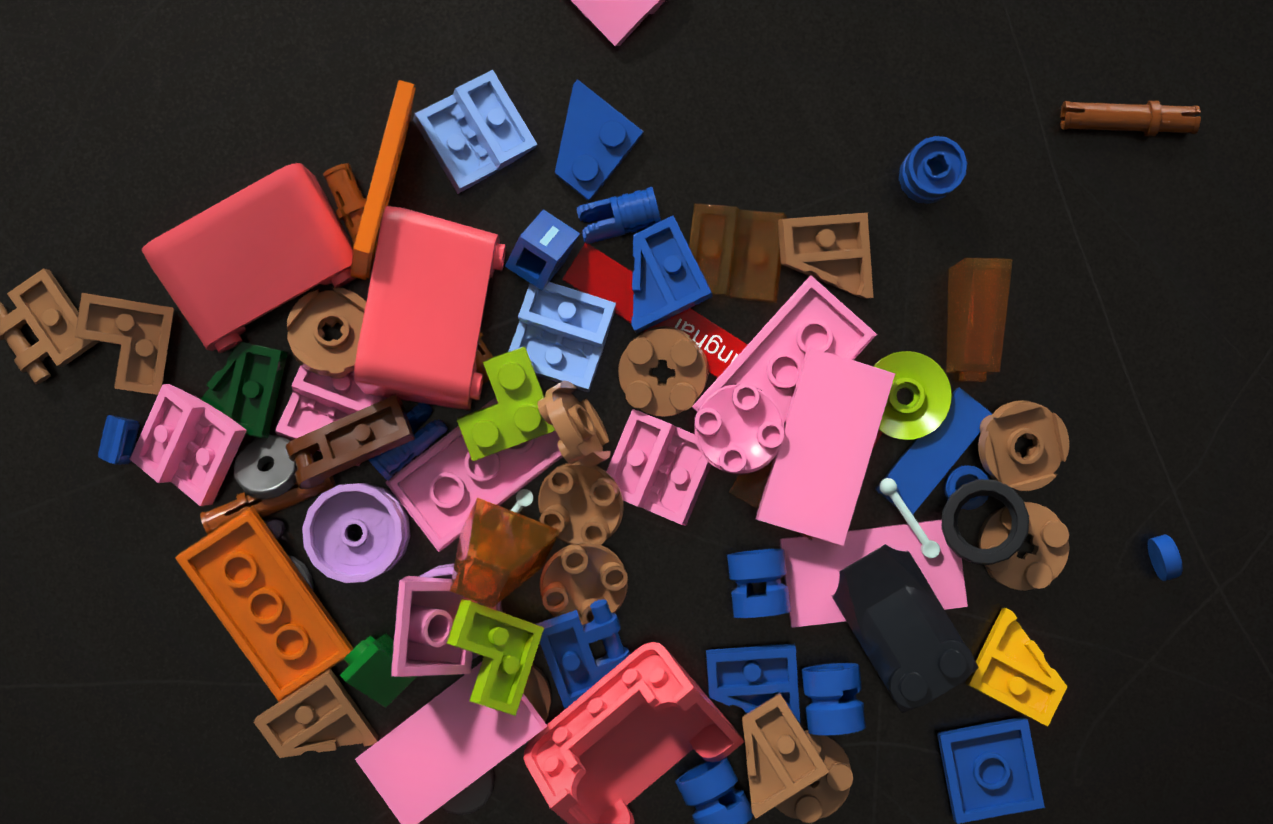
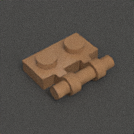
(52, 319)

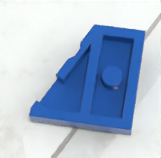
(593, 142)
(664, 275)
(753, 676)

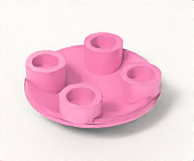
(739, 429)

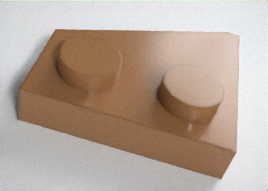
(830, 250)
(315, 719)
(778, 755)

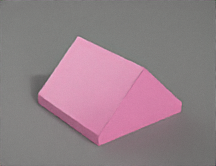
(423, 627)

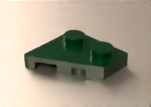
(248, 387)

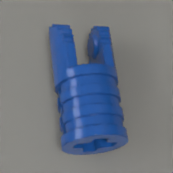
(628, 211)
(393, 460)

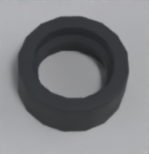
(1009, 498)

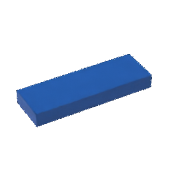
(933, 455)

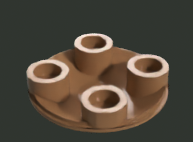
(581, 503)
(581, 576)

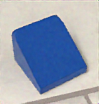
(118, 440)

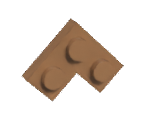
(138, 328)

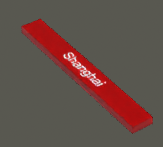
(607, 279)

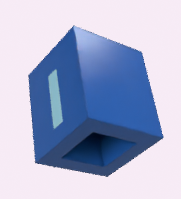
(542, 249)

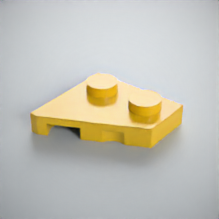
(1016, 672)

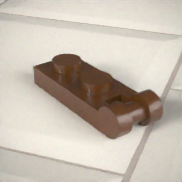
(350, 441)

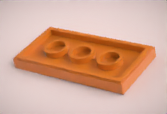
(382, 180)
(265, 603)

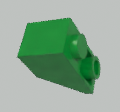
(371, 670)

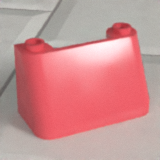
(252, 254)
(426, 309)
(625, 738)

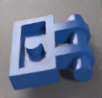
(569, 652)

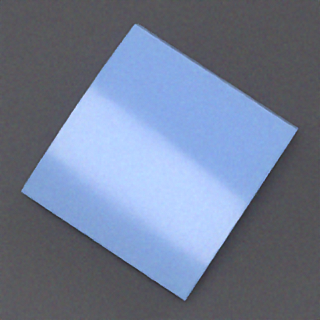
(475, 131)
(564, 333)

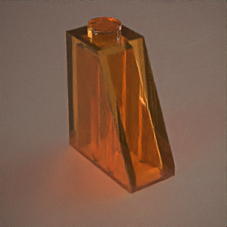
(977, 316)
(498, 552)

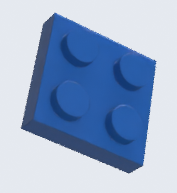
(990, 770)

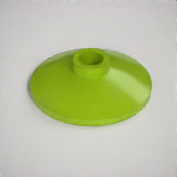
(929, 396)

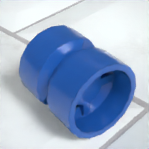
(932, 169)
(756, 567)
(833, 699)
(713, 794)

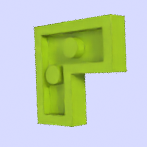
(515, 415)
(507, 650)

